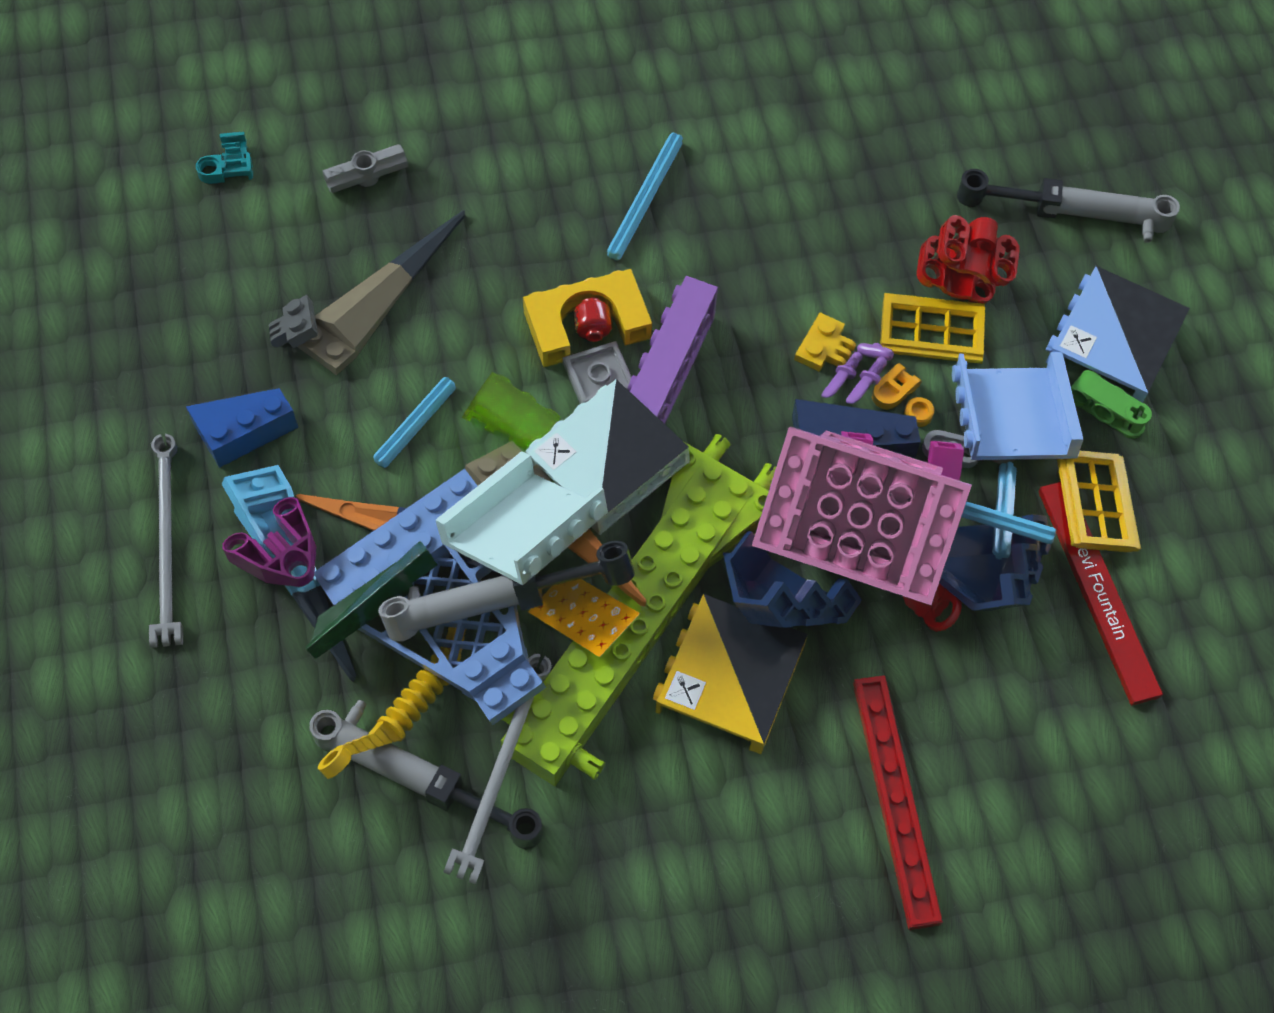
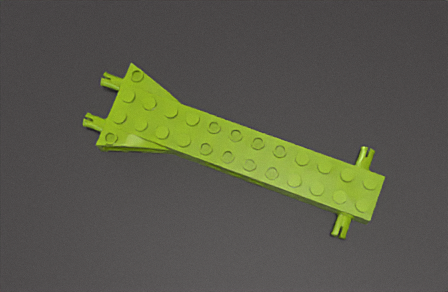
(701, 519)

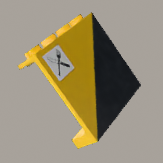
(730, 671)

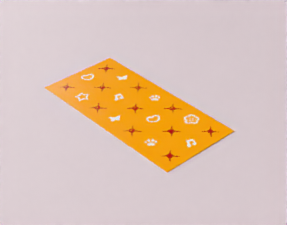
(585, 614)

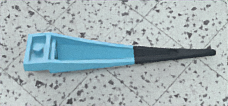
(254, 498)

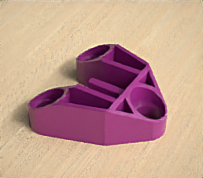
(257, 562)

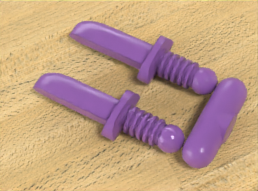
(868, 377)

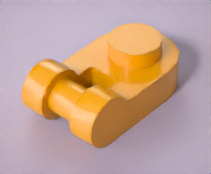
(889, 393)

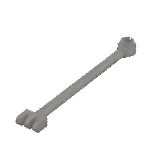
(166, 626)
(467, 856)

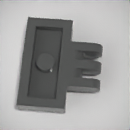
(296, 325)

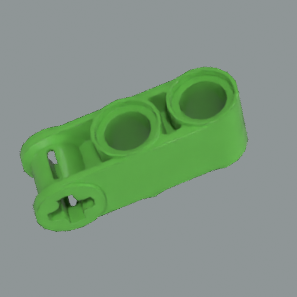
(1110, 404)

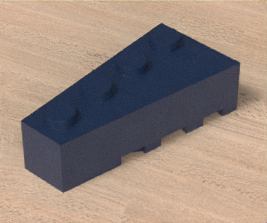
(889, 430)

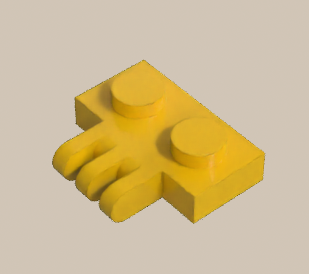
(825, 344)

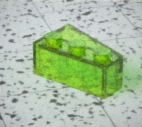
(510, 411)

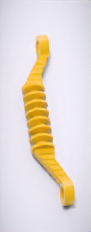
(398, 718)

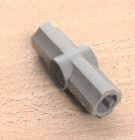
(365, 168)

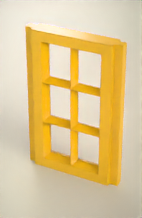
(935, 306)
(1122, 496)

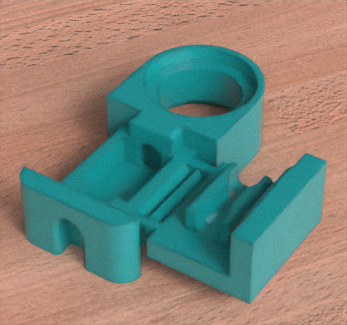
(233, 163)

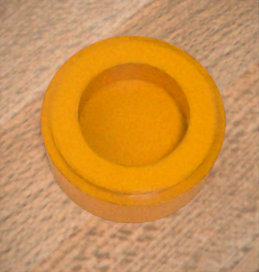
(922, 409)

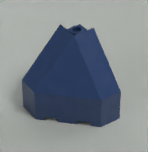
(987, 582)
(779, 597)

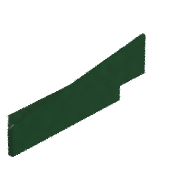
(364, 602)

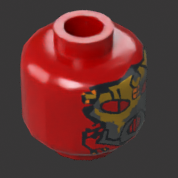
(593, 318)

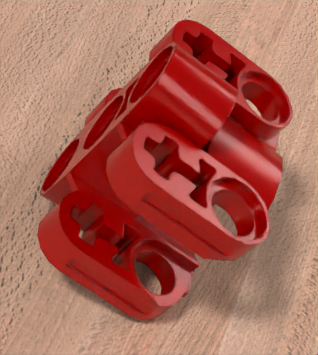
(968, 258)

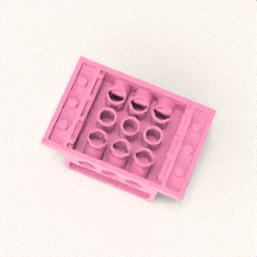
(862, 513)

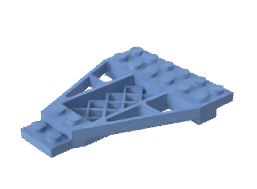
(497, 671)

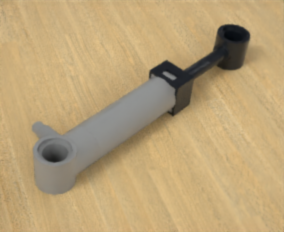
(1054, 198)
(406, 616)
(437, 784)

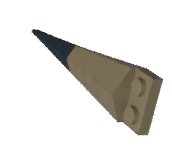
(355, 316)

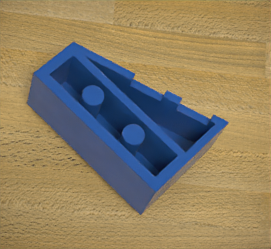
(242, 423)

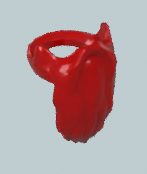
(930, 612)

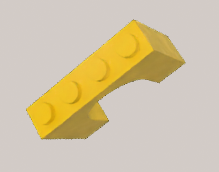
(549, 308)

